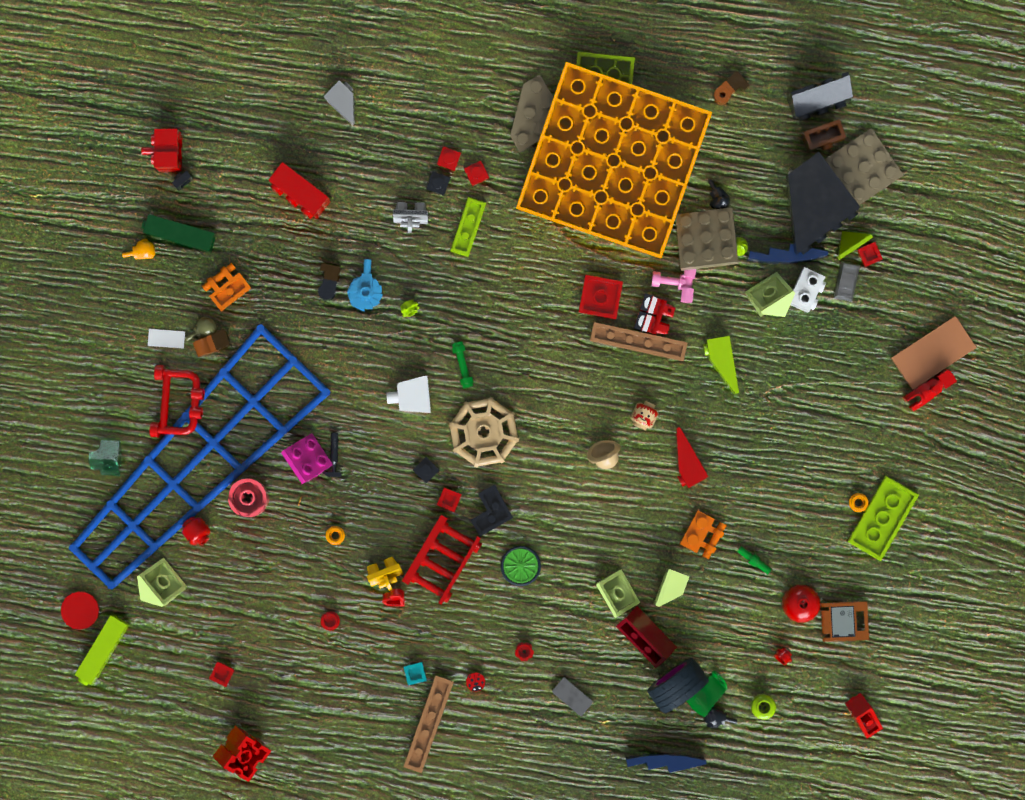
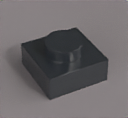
(182, 180)
(438, 183)
(426, 470)

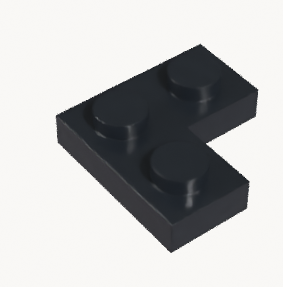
(496, 513)

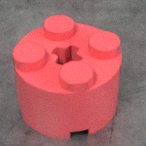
(237, 495)

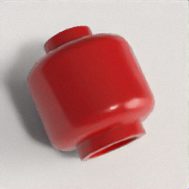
(196, 531)

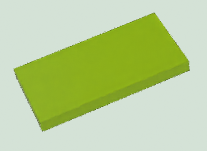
(883, 518)

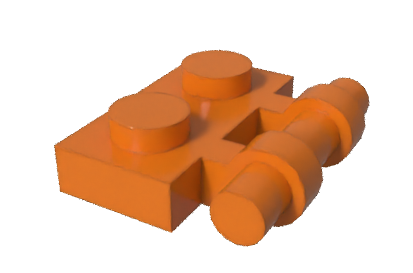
(230, 291)
(697, 532)

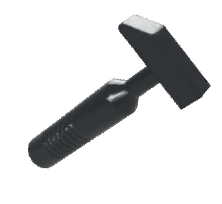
(334, 456)

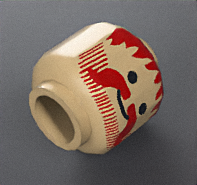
(644, 415)

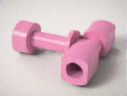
(684, 283)

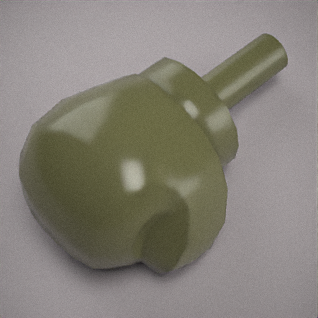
(204, 328)

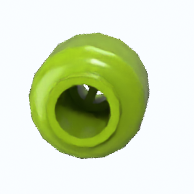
(762, 713)

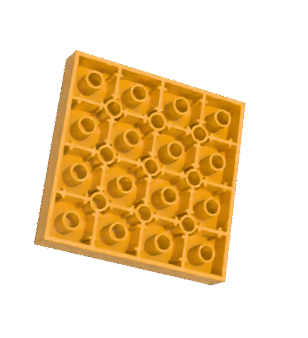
(613, 160)

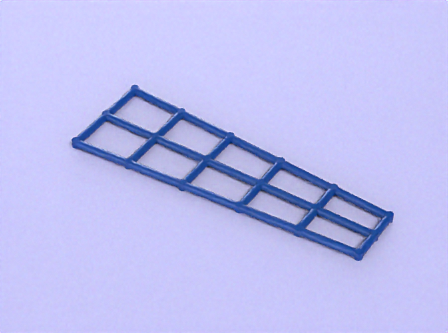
(213, 442)

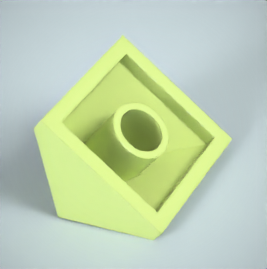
(771, 296)
(160, 584)
(671, 587)

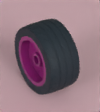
(678, 685)

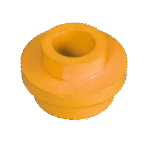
(863, 498)
(329, 535)

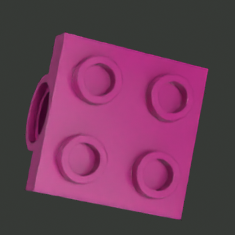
(307, 458)

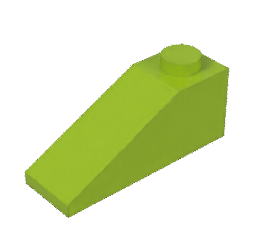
(721, 357)

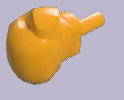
(143, 250)

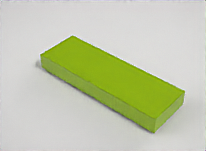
(468, 227)

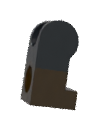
(330, 281)

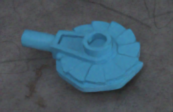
(364, 290)

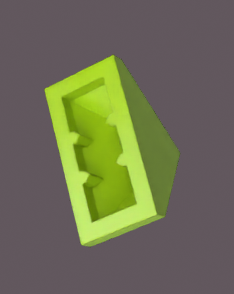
(851, 241)

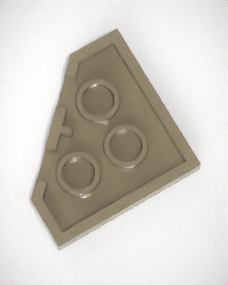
(531, 113)

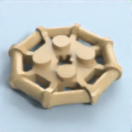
(490, 423)

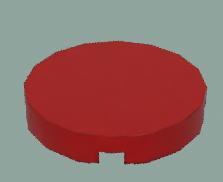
(80, 610)

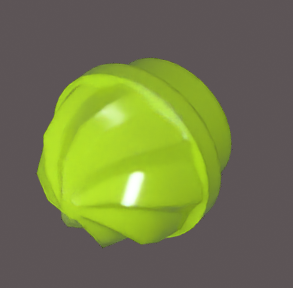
(742, 246)

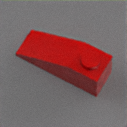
(688, 464)

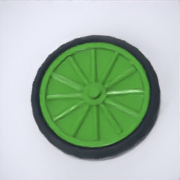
(520, 565)

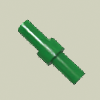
(754, 560)

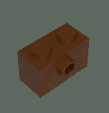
(823, 136)

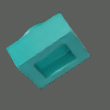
(415, 673)

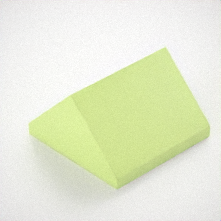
(617, 593)

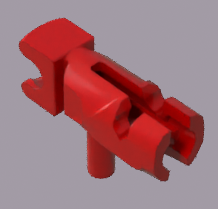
(930, 389)

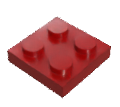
(600, 297)

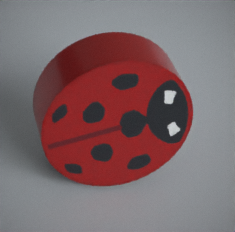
(475, 682)

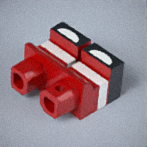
(657, 308)

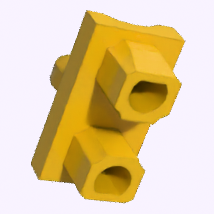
(386, 576)

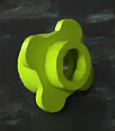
(409, 308)

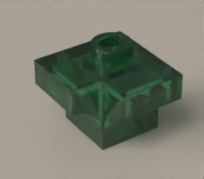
(107, 458)

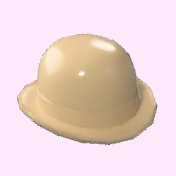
(604, 454)

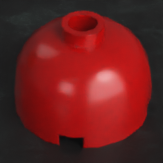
(791, 603)

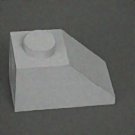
(342, 100)

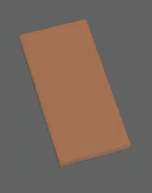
(933, 352)

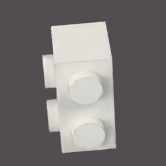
(806, 290)

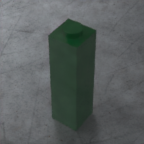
(178, 233)

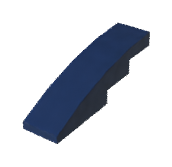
(780, 256)
(674, 762)

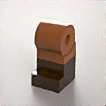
(729, 87)
(212, 343)

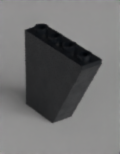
(817, 202)

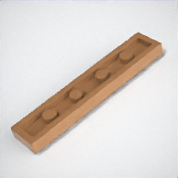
(638, 341)
(428, 724)

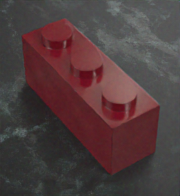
(646, 636)

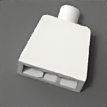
(412, 395)

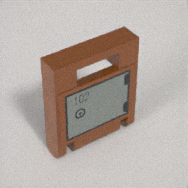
(842, 623)

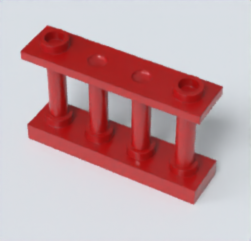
(423, 560)

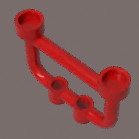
(195, 411)

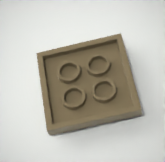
(864, 166)
(706, 239)

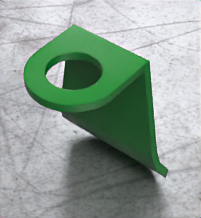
(708, 695)

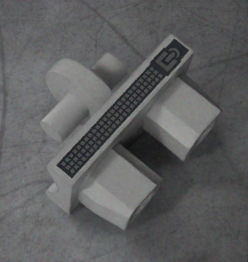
(410, 218)

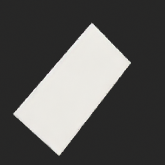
(166, 338)

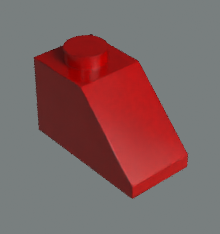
(863, 715)

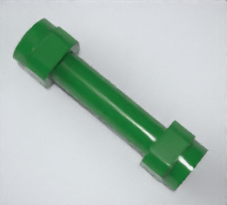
(466, 380)

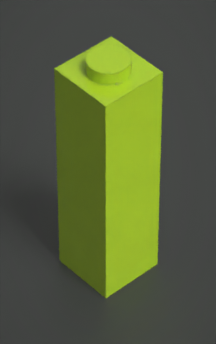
(101, 650)

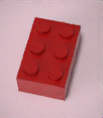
(298, 191)

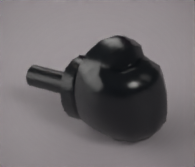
(720, 198)
(717, 717)

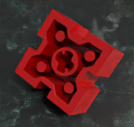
(167, 150)
(241, 753)

